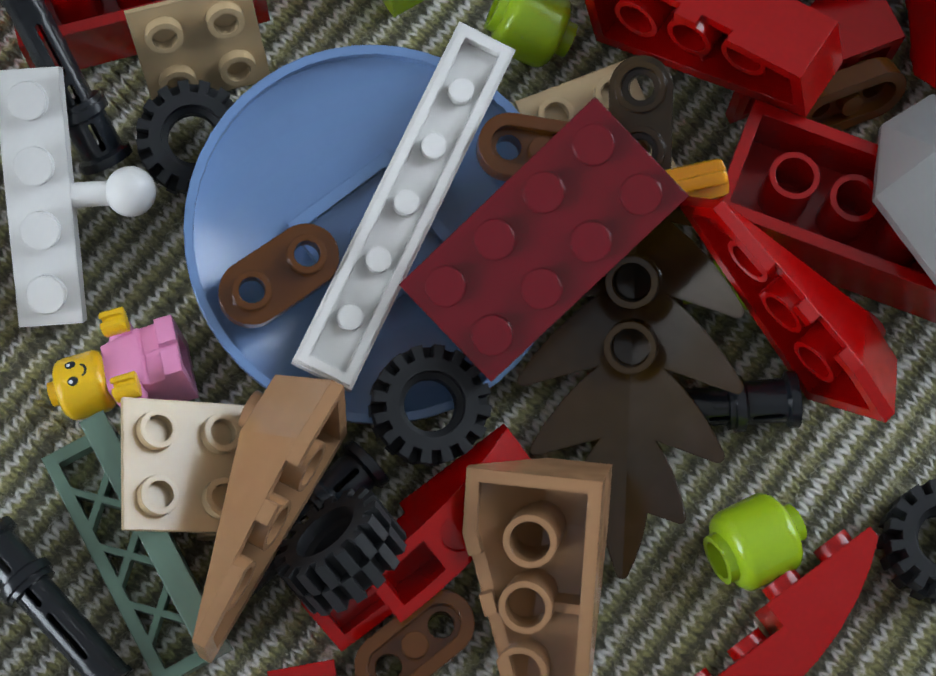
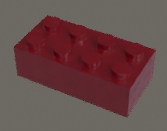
(543, 239)

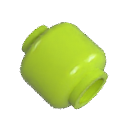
(532, 28)
(755, 541)

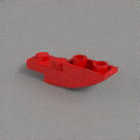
(433, 548)
(805, 610)

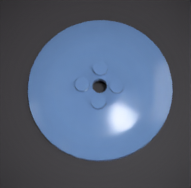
(313, 152)

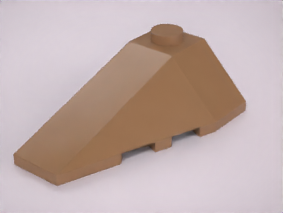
(278, 461)
(539, 559)

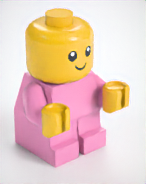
(133, 363)

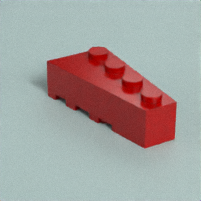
(753, 47)

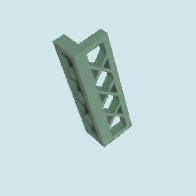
(161, 548)

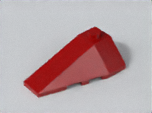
(807, 320)

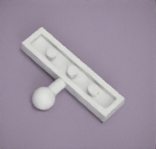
(45, 198)

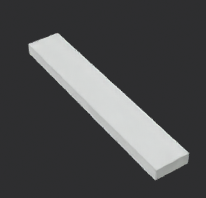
(403, 207)

